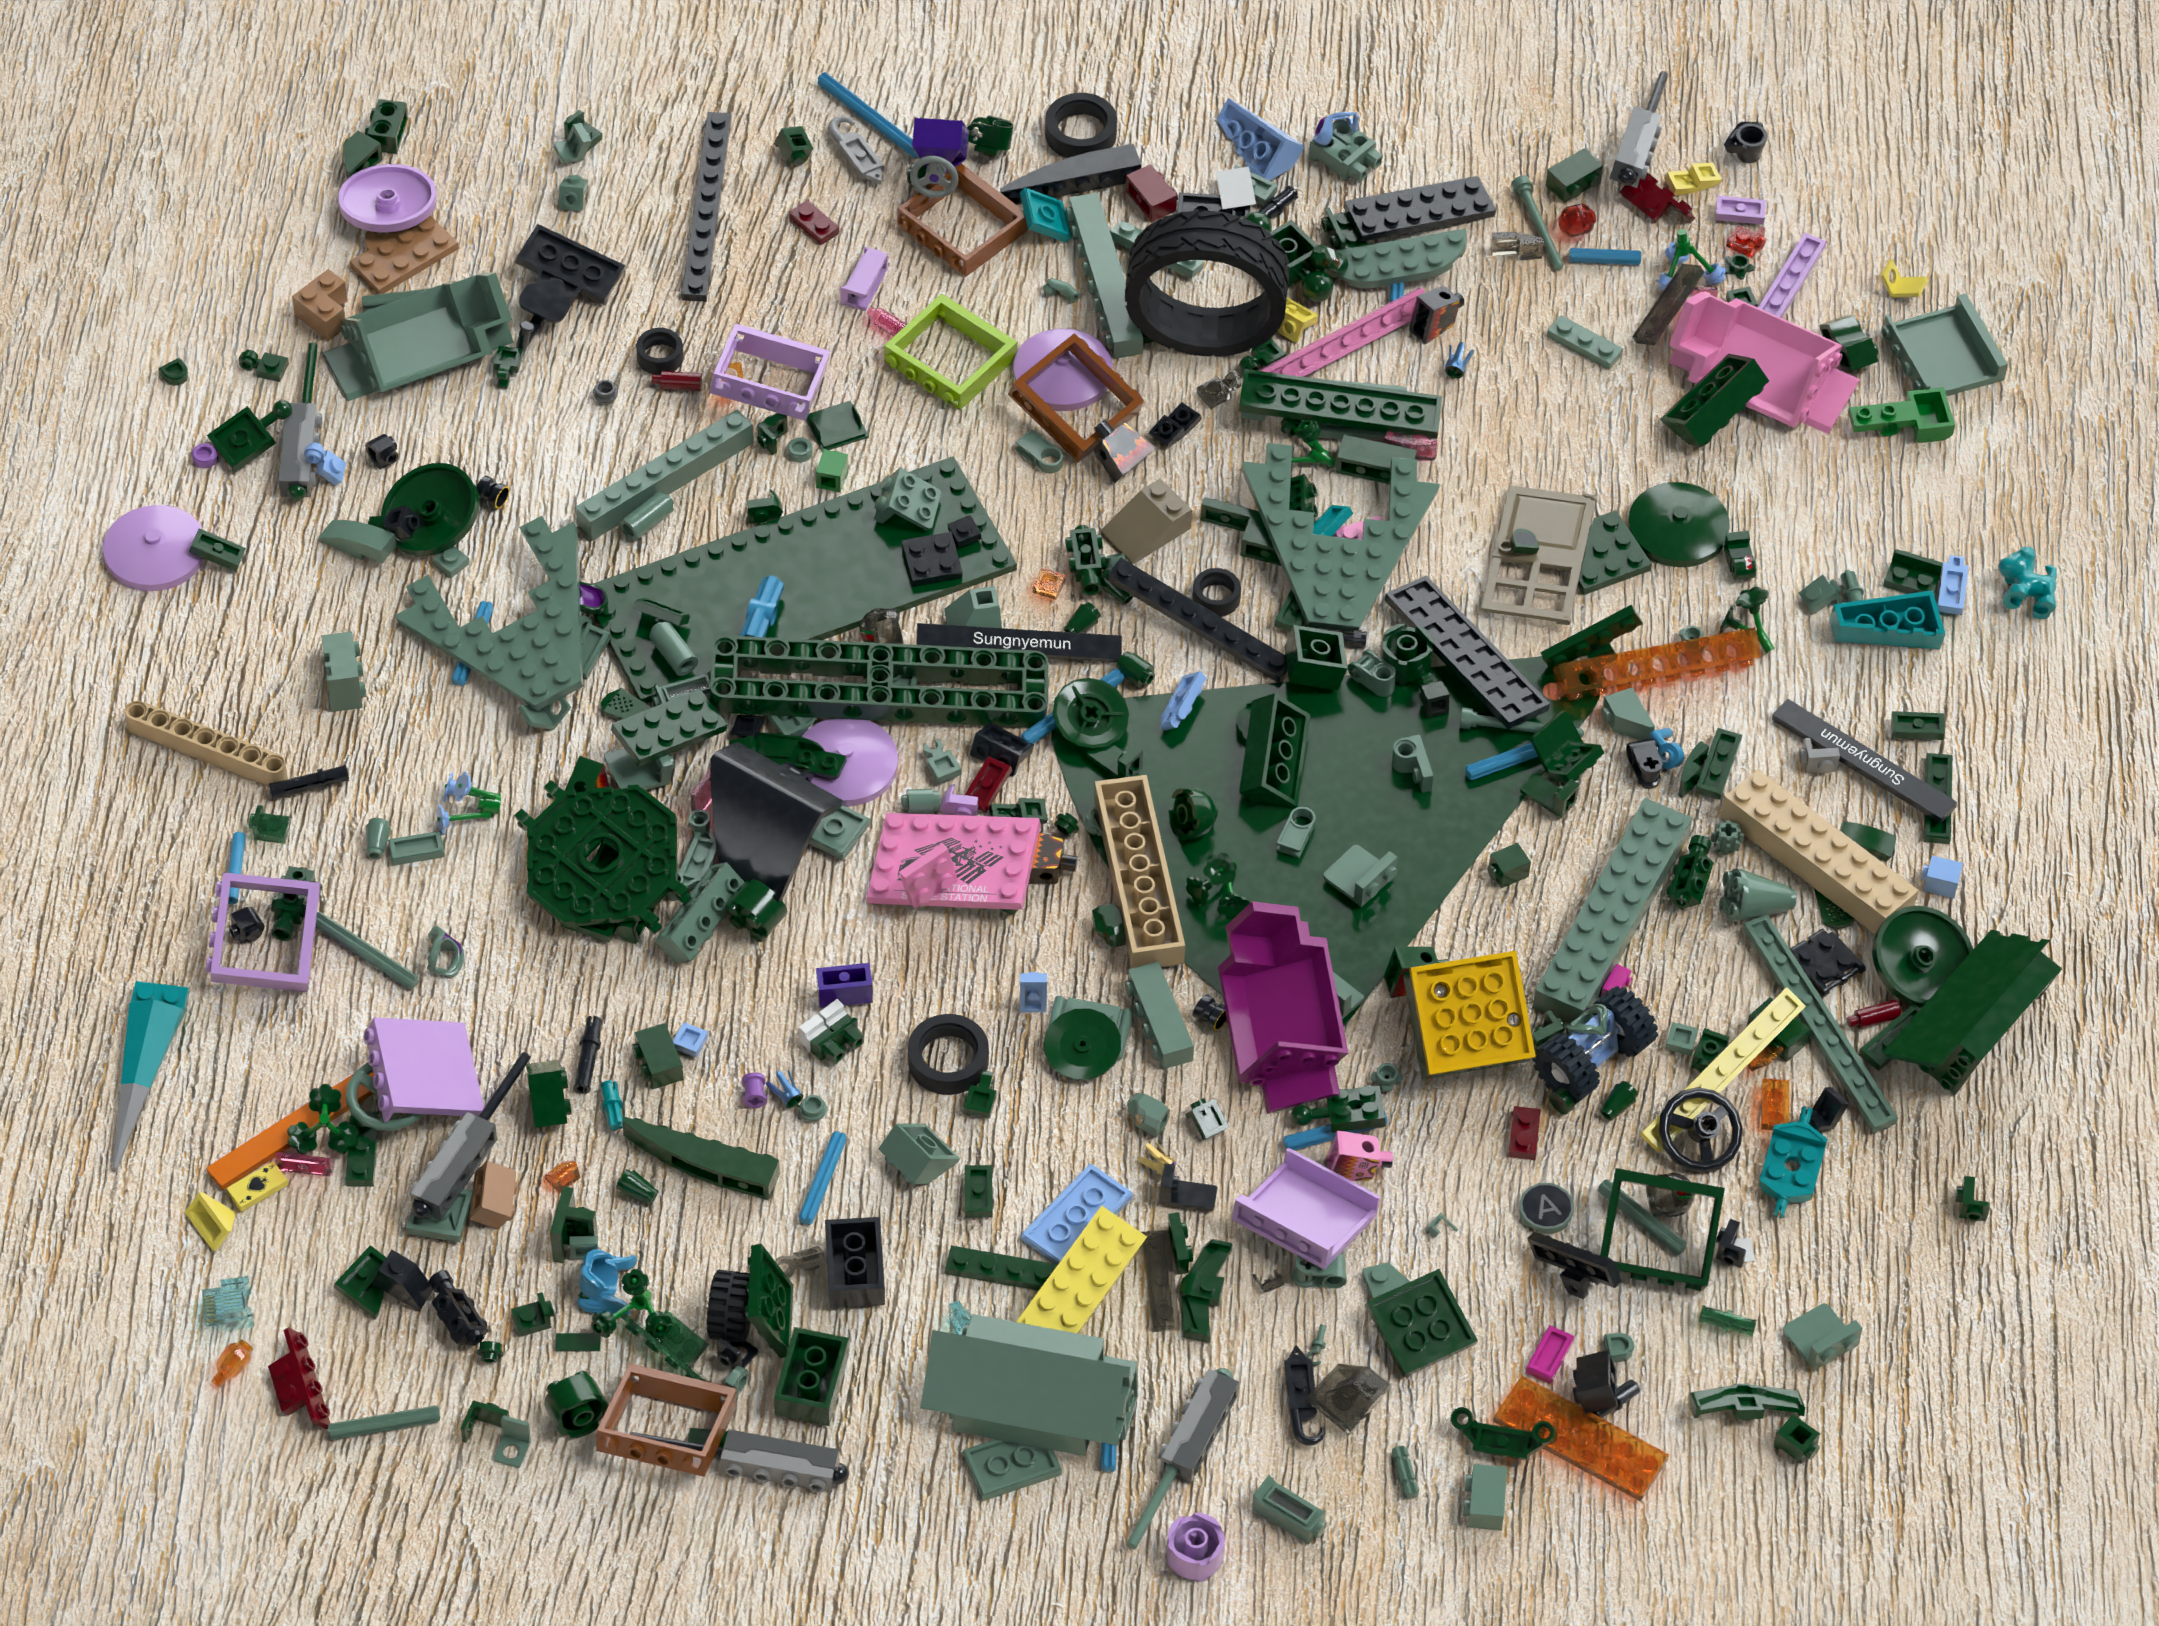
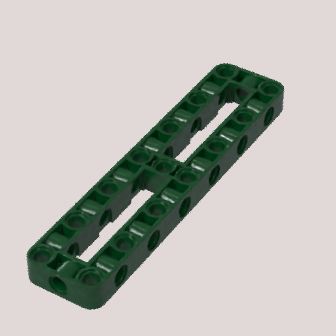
(878, 697)

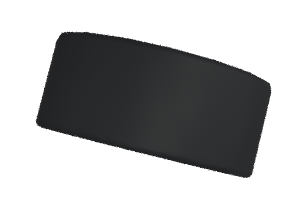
(659, 336)
(1221, 577)

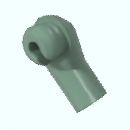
(1063, 287)

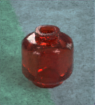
(1577, 220)

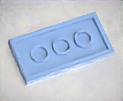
(1072, 1210)

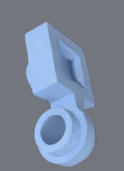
(329, 465)

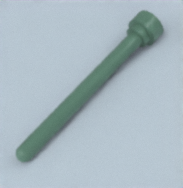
(1523, 187)
(1471, 719)

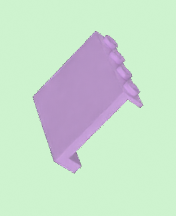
(422, 1067)
(1307, 1209)

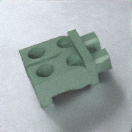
(1347, 152)

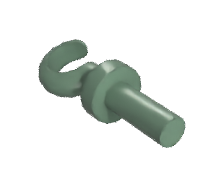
(1318, 1344)

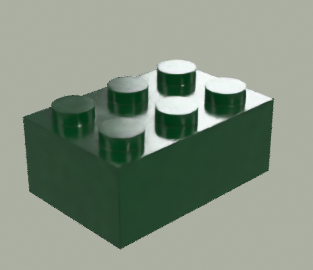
(811, 1376)

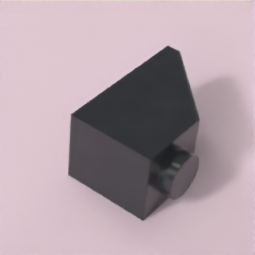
(403, 1280)

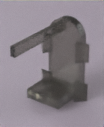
(1271, 1284)

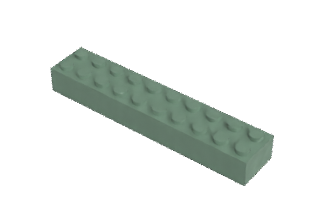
(1613, 911)

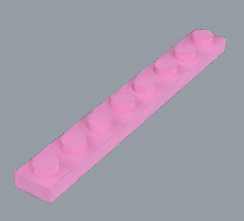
(1347, 338)

